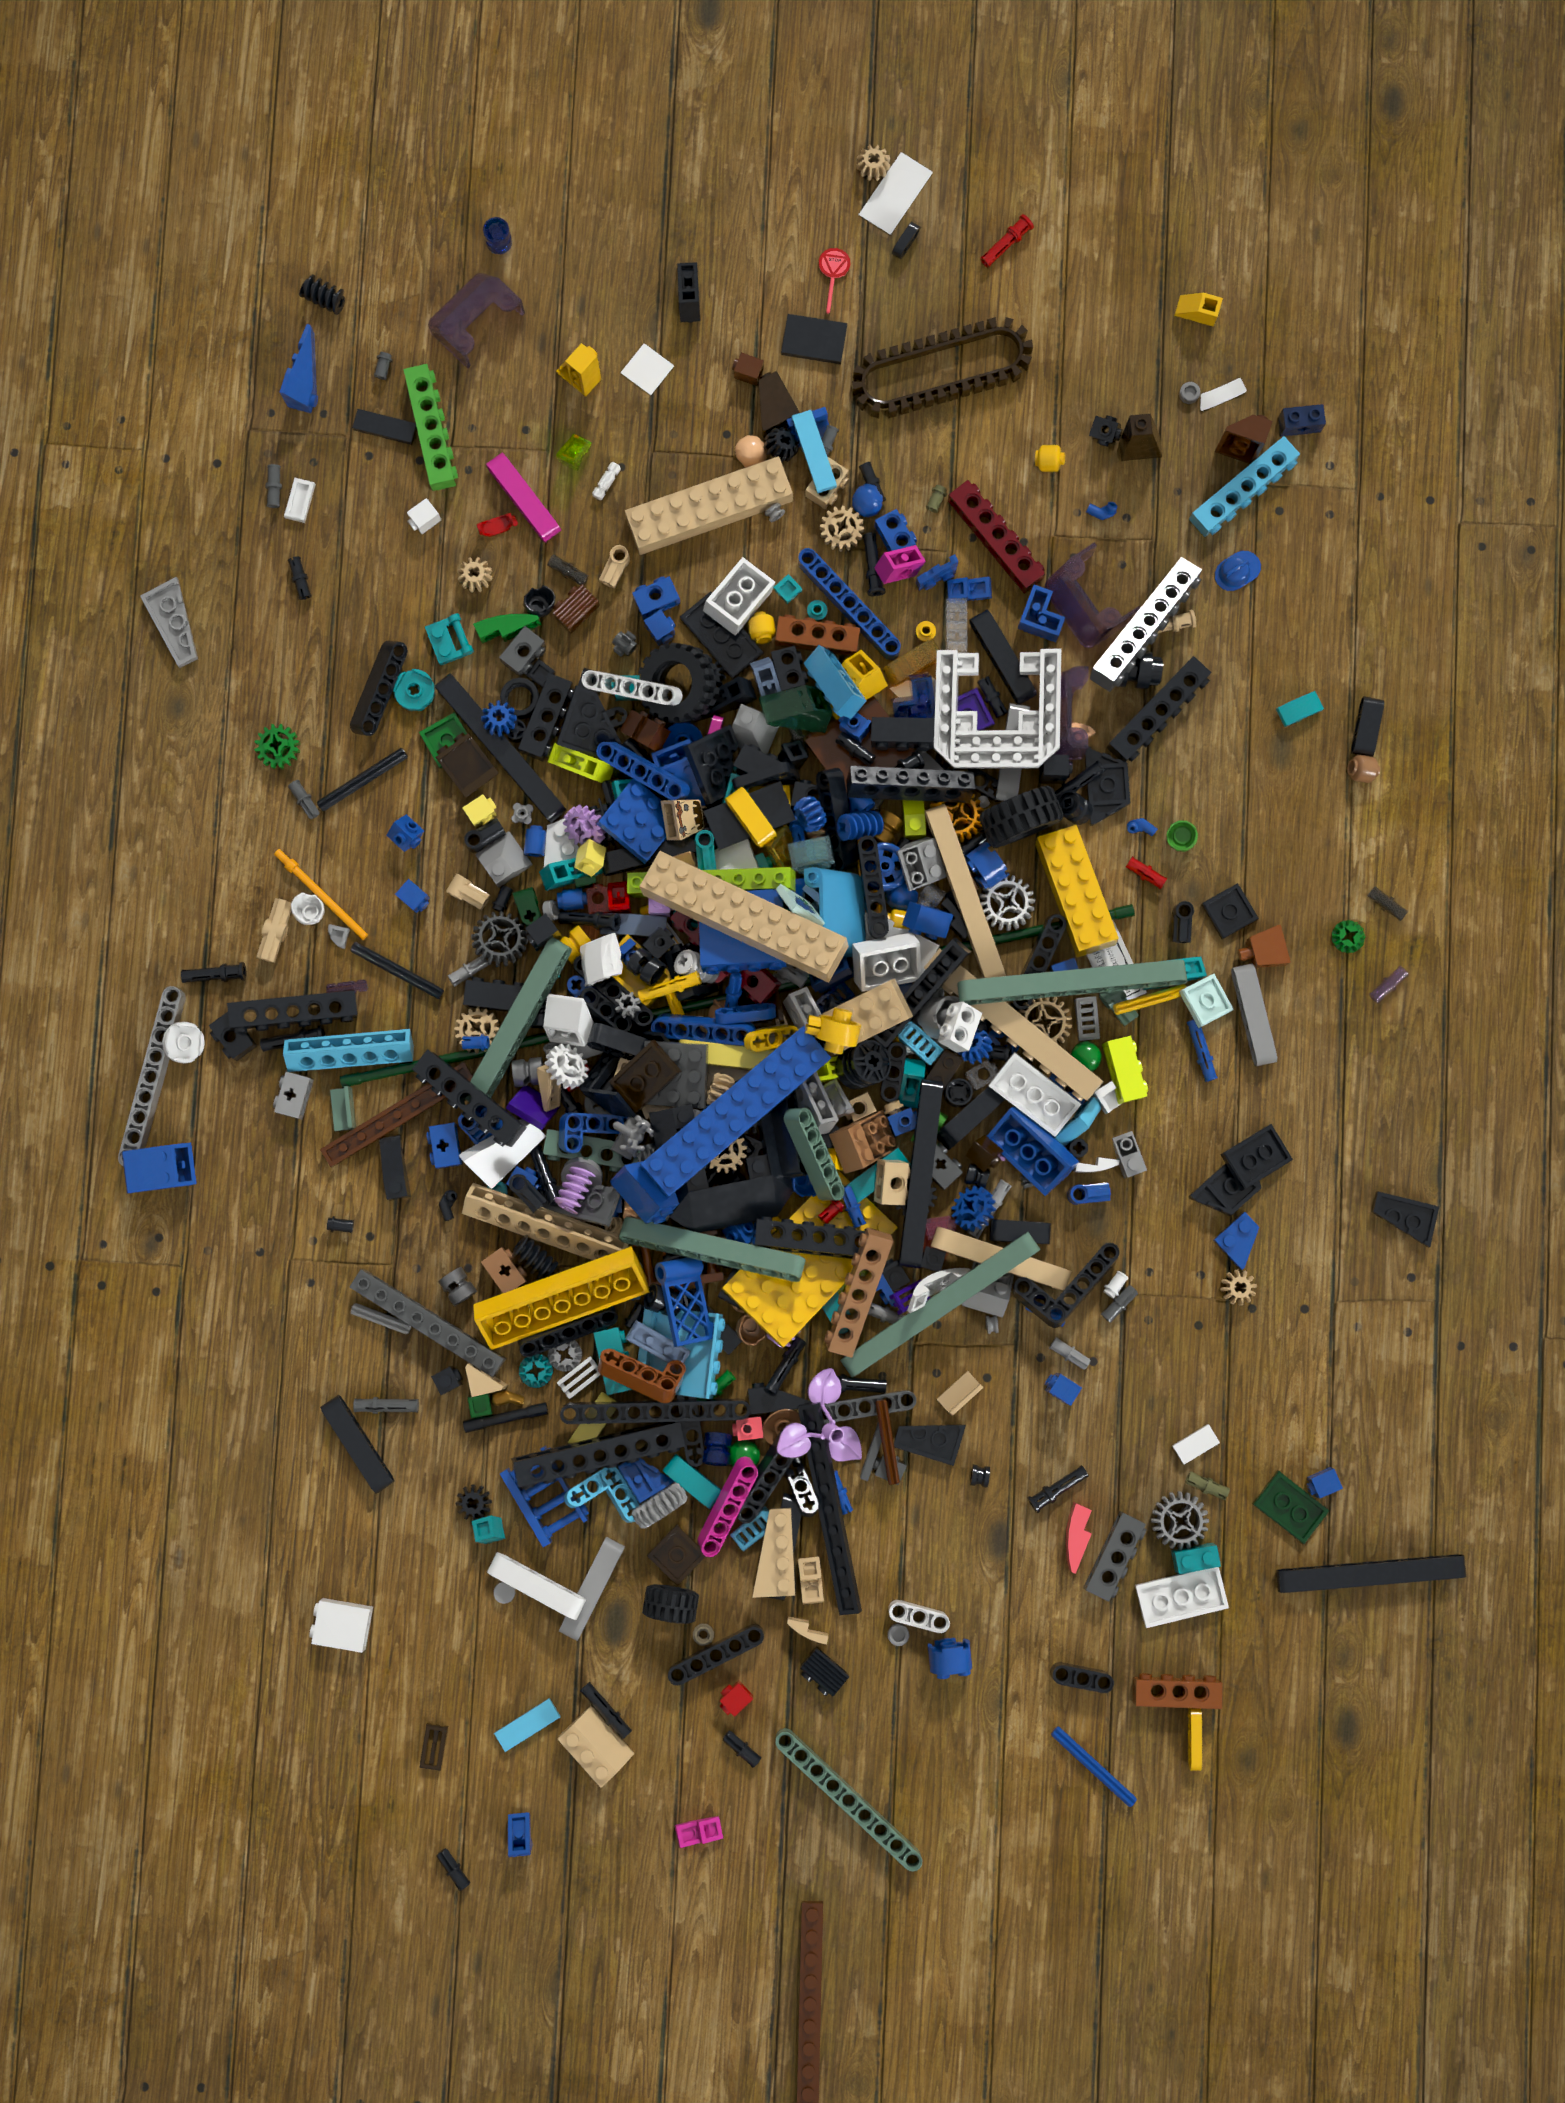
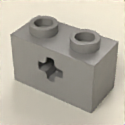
(295, 1106)

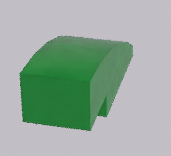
(505, 625)

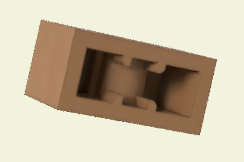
(494, 1264)

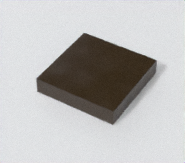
(676, 1554)

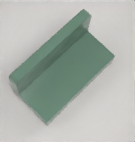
(343, 1109)

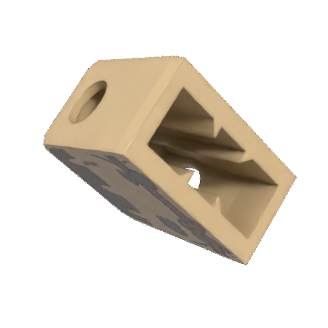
(682, 818)

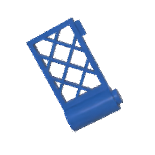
(684, 1272)

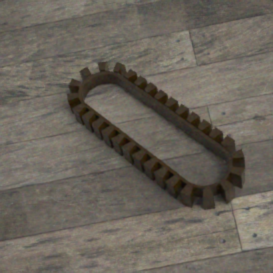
(1015, 373)

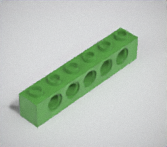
(416, 378)

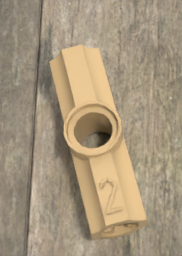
(274, 930)

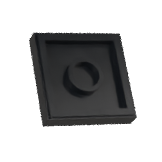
(1229, 911)

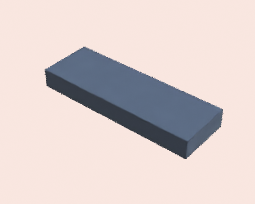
(656, 1343)

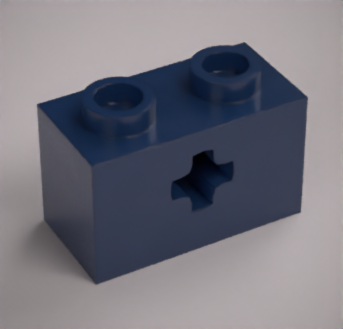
(1301, 420)

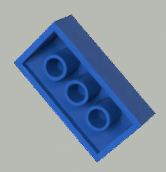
(1032, 1150)

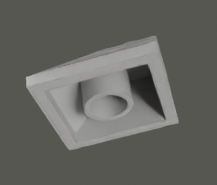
(752, 728)
(503, 859)

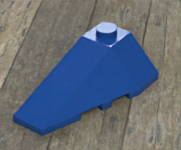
(299, 383)

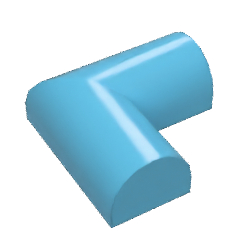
(1080, 1122)

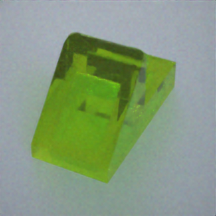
(573, 452)

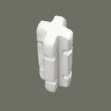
(606, 481)

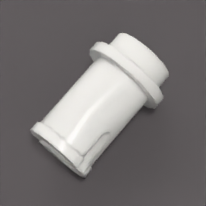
(1115, 1284)

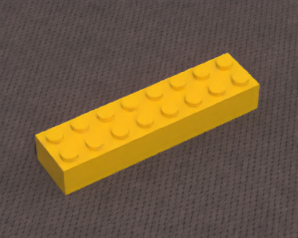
(561, 1298)

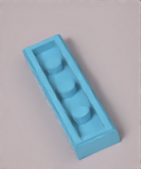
(814, 451)

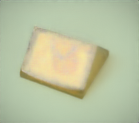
(778, 849)

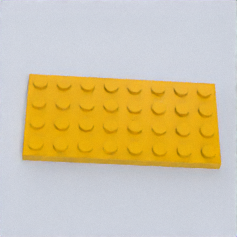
(785, 1305)

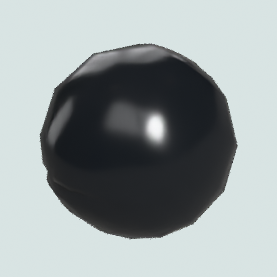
(539, 601)

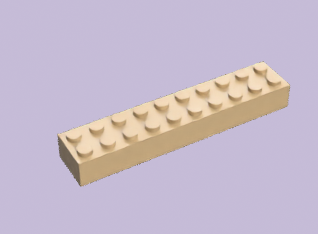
(744, 916)

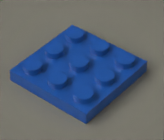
(636, 820)

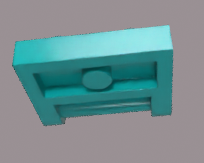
(442, 641)

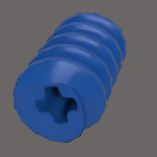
(859, 824)

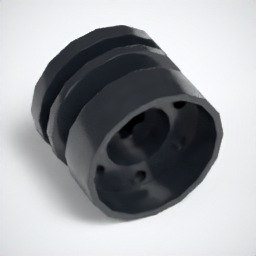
(863, 1065)

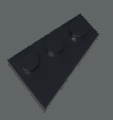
(1407, 1215)

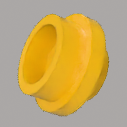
(924, 637)

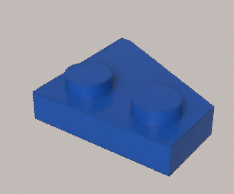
(643, 1479)

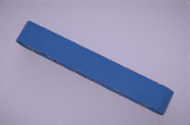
(847, 594)

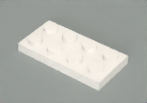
(1034, 1094)
(1181, 1596)

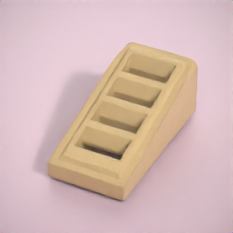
(548, 1089)

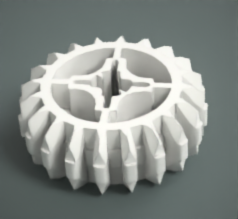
(1016, 887)

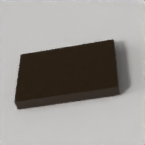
(645, 1076)

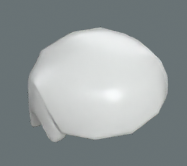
(307, 909)

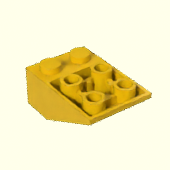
(864, 674)

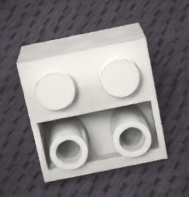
(567, 1020)

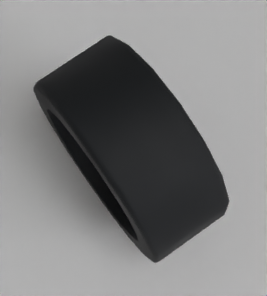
(520, 682)

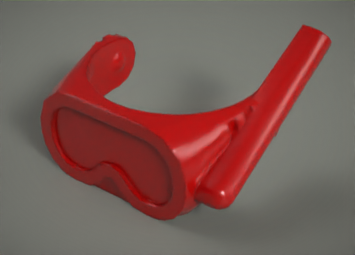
(497, 525)

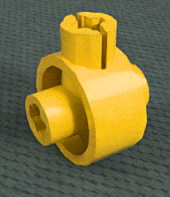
(835, 1030)

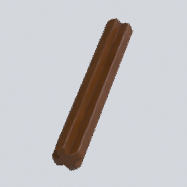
(887, 1442)

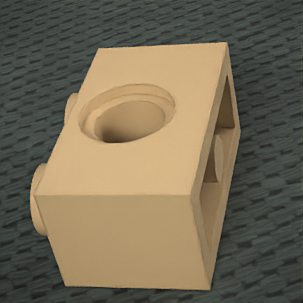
(885, 1173)

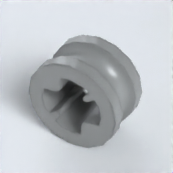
(775, 512)
(991, 1324)

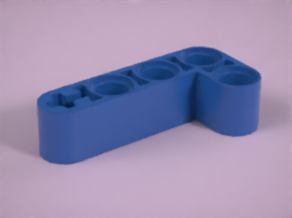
(581, 1125)

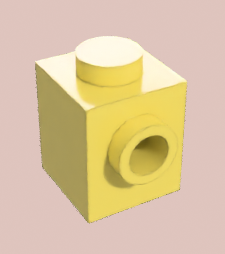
(480, 811)
(590, 857)

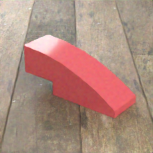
(1076, 1536)

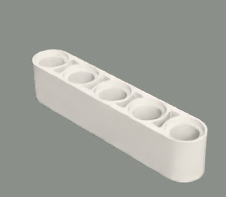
(640, 687)
(536, 1586)

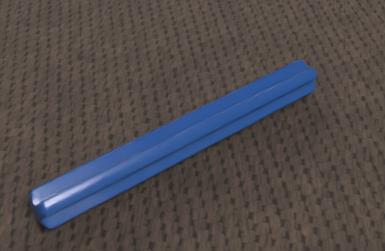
(1093, 1766)

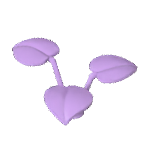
(843, 1440)

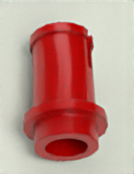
(831, 1211)

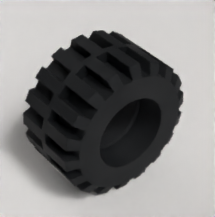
(670, 1604)

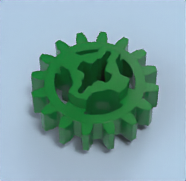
(285, 746)

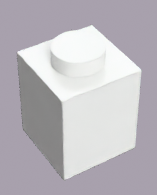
(423, 516)

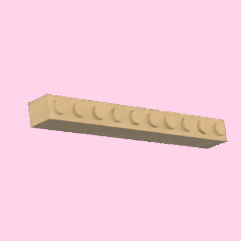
(1031, 1039)

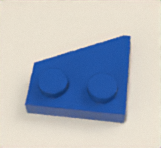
(928, 579)
(1238, 1239)

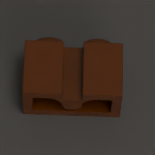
(645, 730)

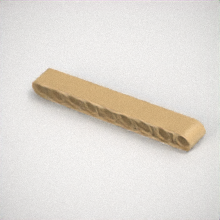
(964, 892)

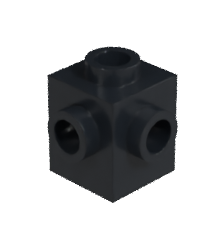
(1099, 427)

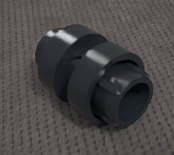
(1145, 672)

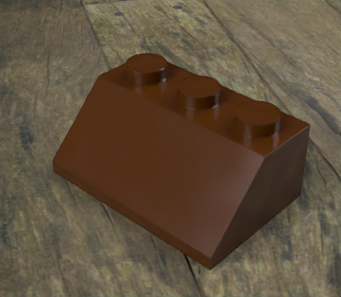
(1245, 438)

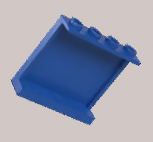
(728, 954)

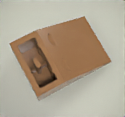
(863, 1142)

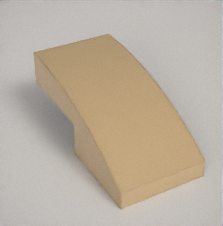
(811, 1580)
(801, 1627)

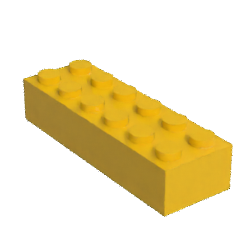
(1076, 891)

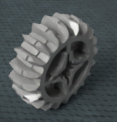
(659, 1505)
(1186, 1512)

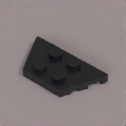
(1110, 789)
(1223, 1192)

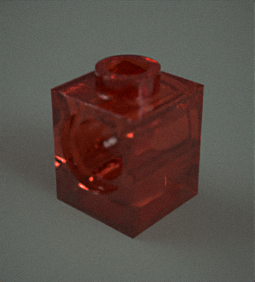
(597, 889)

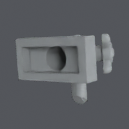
(630, 1136)

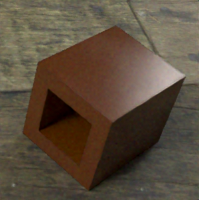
(748, 368)

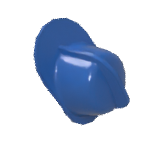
(1237, 570)

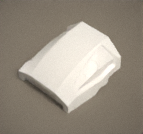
(601, 959)

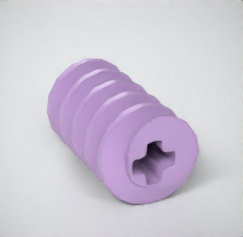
(573, 1189)

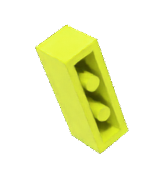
(1125, 1069)

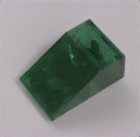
(797, 709)

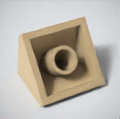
(482, 1383)

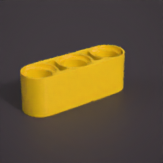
(750, 817)

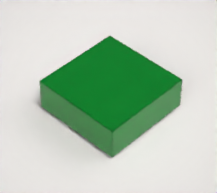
(480, 1405)

